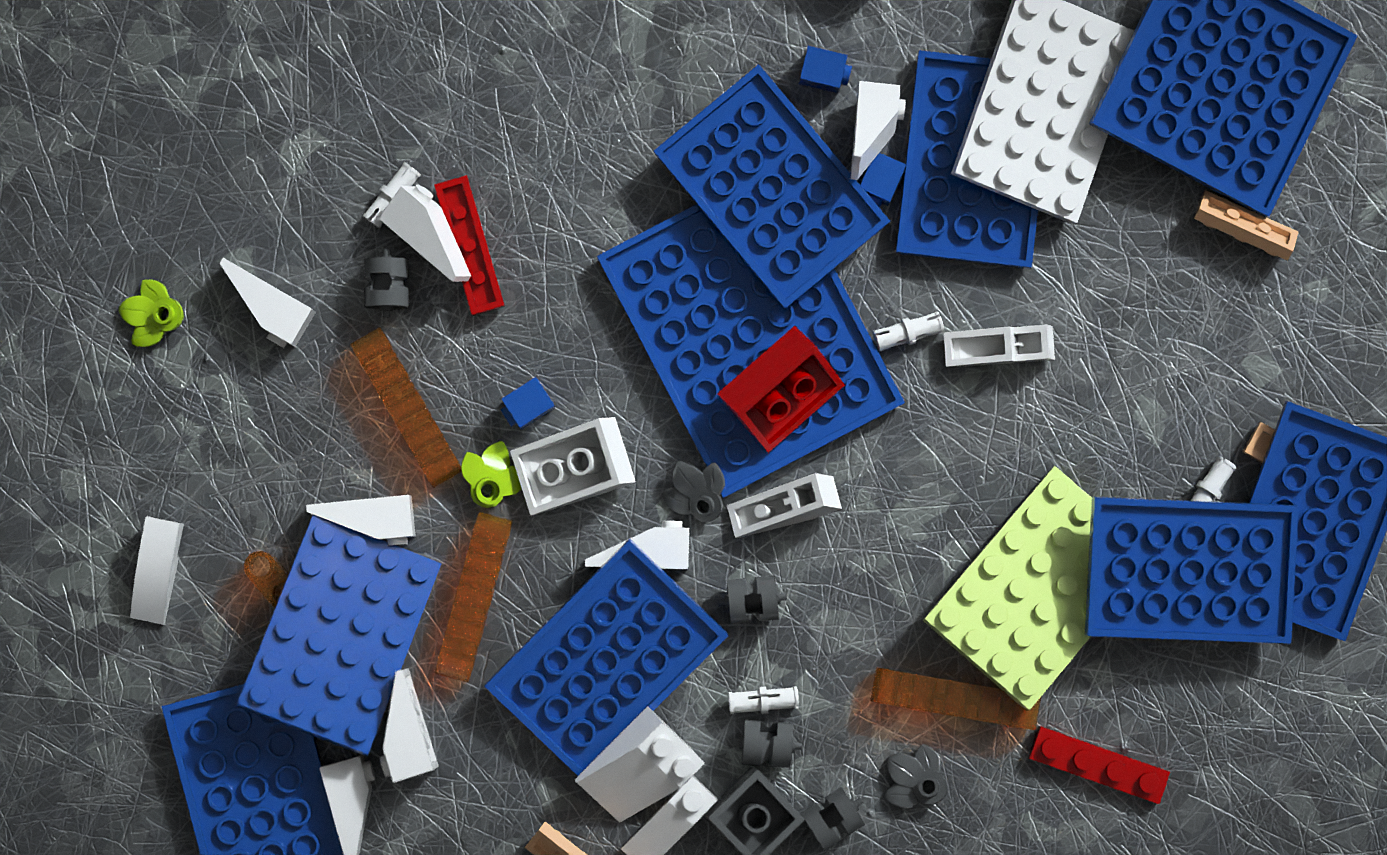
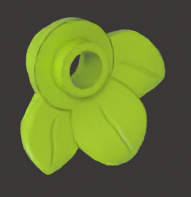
(146, 313)
(490, 469)

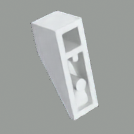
(875, 122)
(425, 228)
(273, 309)
(785, 505)
(378, 517)
(664, 545)
(349, 796)
(671, 820)

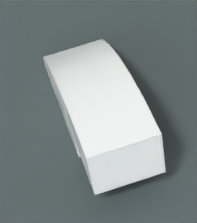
(999, 345)
(155, 570)

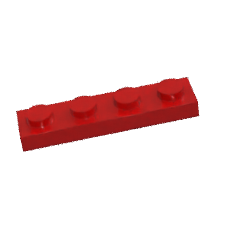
(464, 221)
(1099, 765)

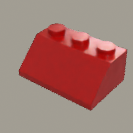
(781, 388)

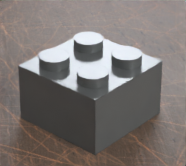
(753, 815)

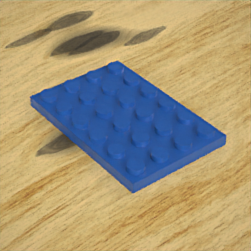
(771, 186)
(940, 211)
(1341, 494)
(1191, 570)
(339, 635)
(606, 657)
(249, 780)

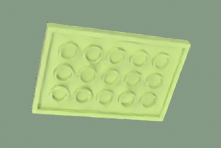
(1025, 594)

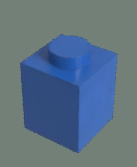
(825, 70)
(882, 178)
(526, 404)

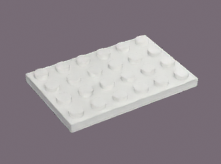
(1036, 106)

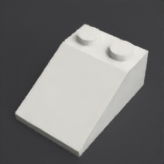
(572, 465)
(406, 740)
(639, 767)

